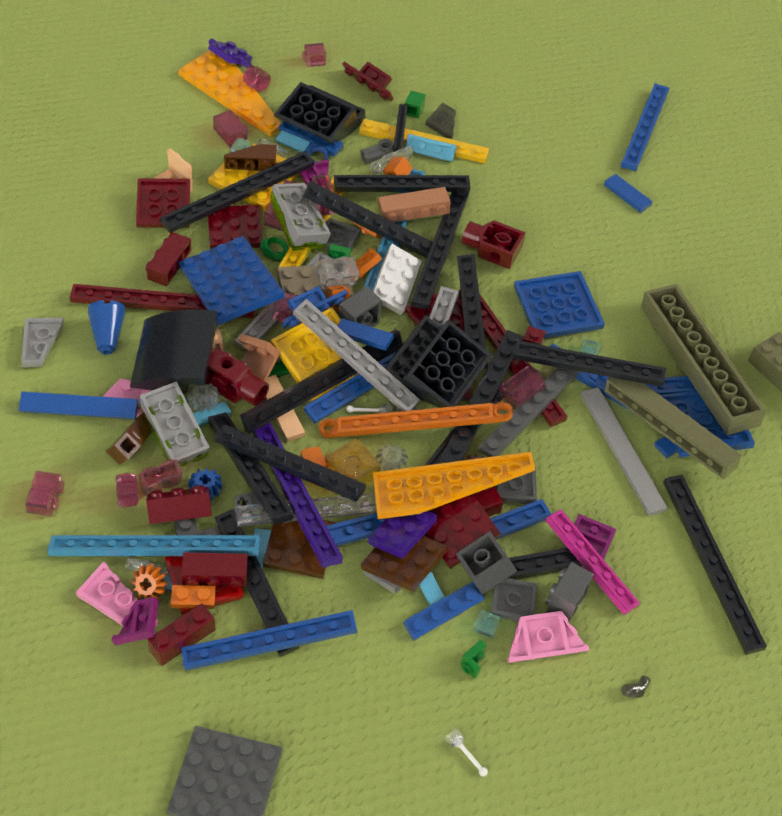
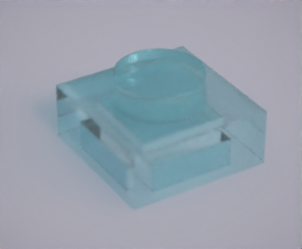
(240, 144)
(590, 347)
(486, 624)

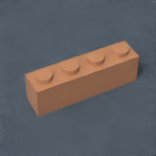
(414, 205)

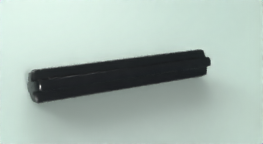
(400, 127)

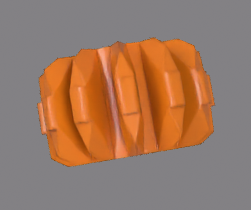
(144, 587)

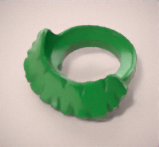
(276, 256)

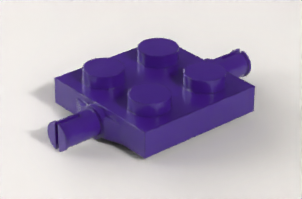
(230, 53)

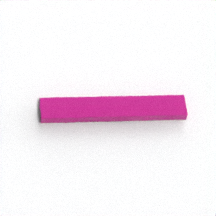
(592, 562)

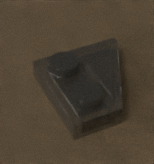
(442, 120)

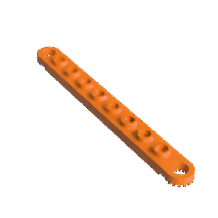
(416, 420)

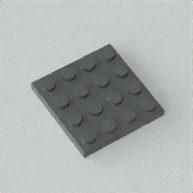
(224, 776)

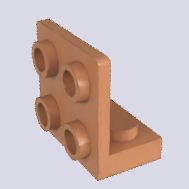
(259, 355)

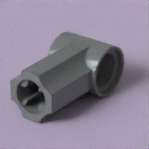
(376, 152)

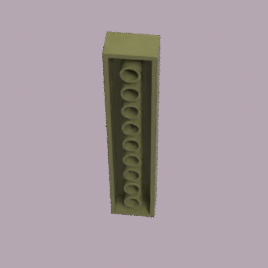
(703, 360)

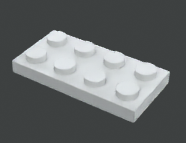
(396, 278)

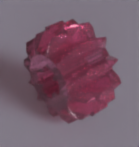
(256, 78)
(126, 490)

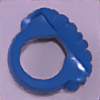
(314, 147)

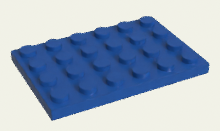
(231, 279)

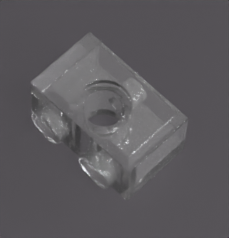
(337, 272)

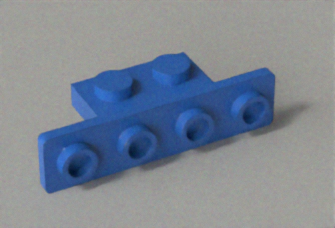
(317, 298)

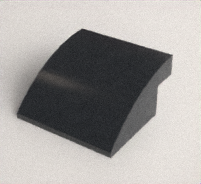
(320, 113)
(175, 349)
(438, 362)

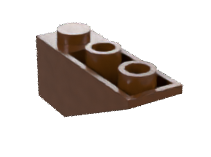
(252, 158)
(130, 440)

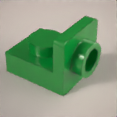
(337, 251)
(472, 657)

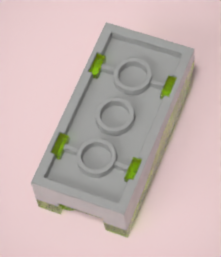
(299, 217)
(174, 424)

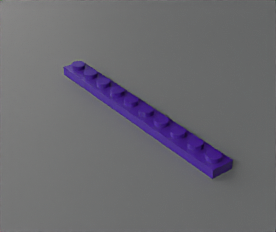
(303, 506)

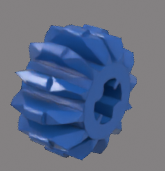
(207, 479)

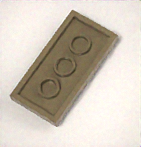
(300, 279)

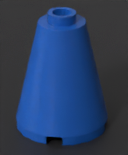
(106, 324)

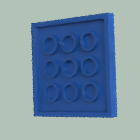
(559, 304)
(695, 407)

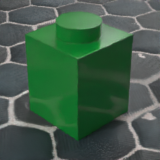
(415, 103)

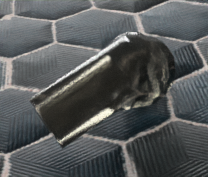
(636, 690)

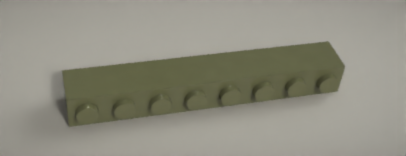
(675, 425)

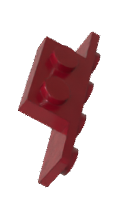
(373, 77)

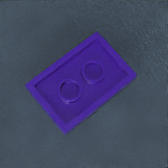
(401, 533)

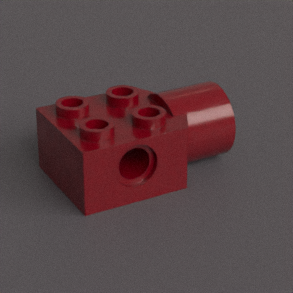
(494, 242)
(235, 379)

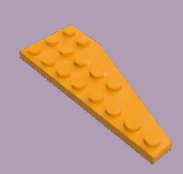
(226, 85)
(430, 486)

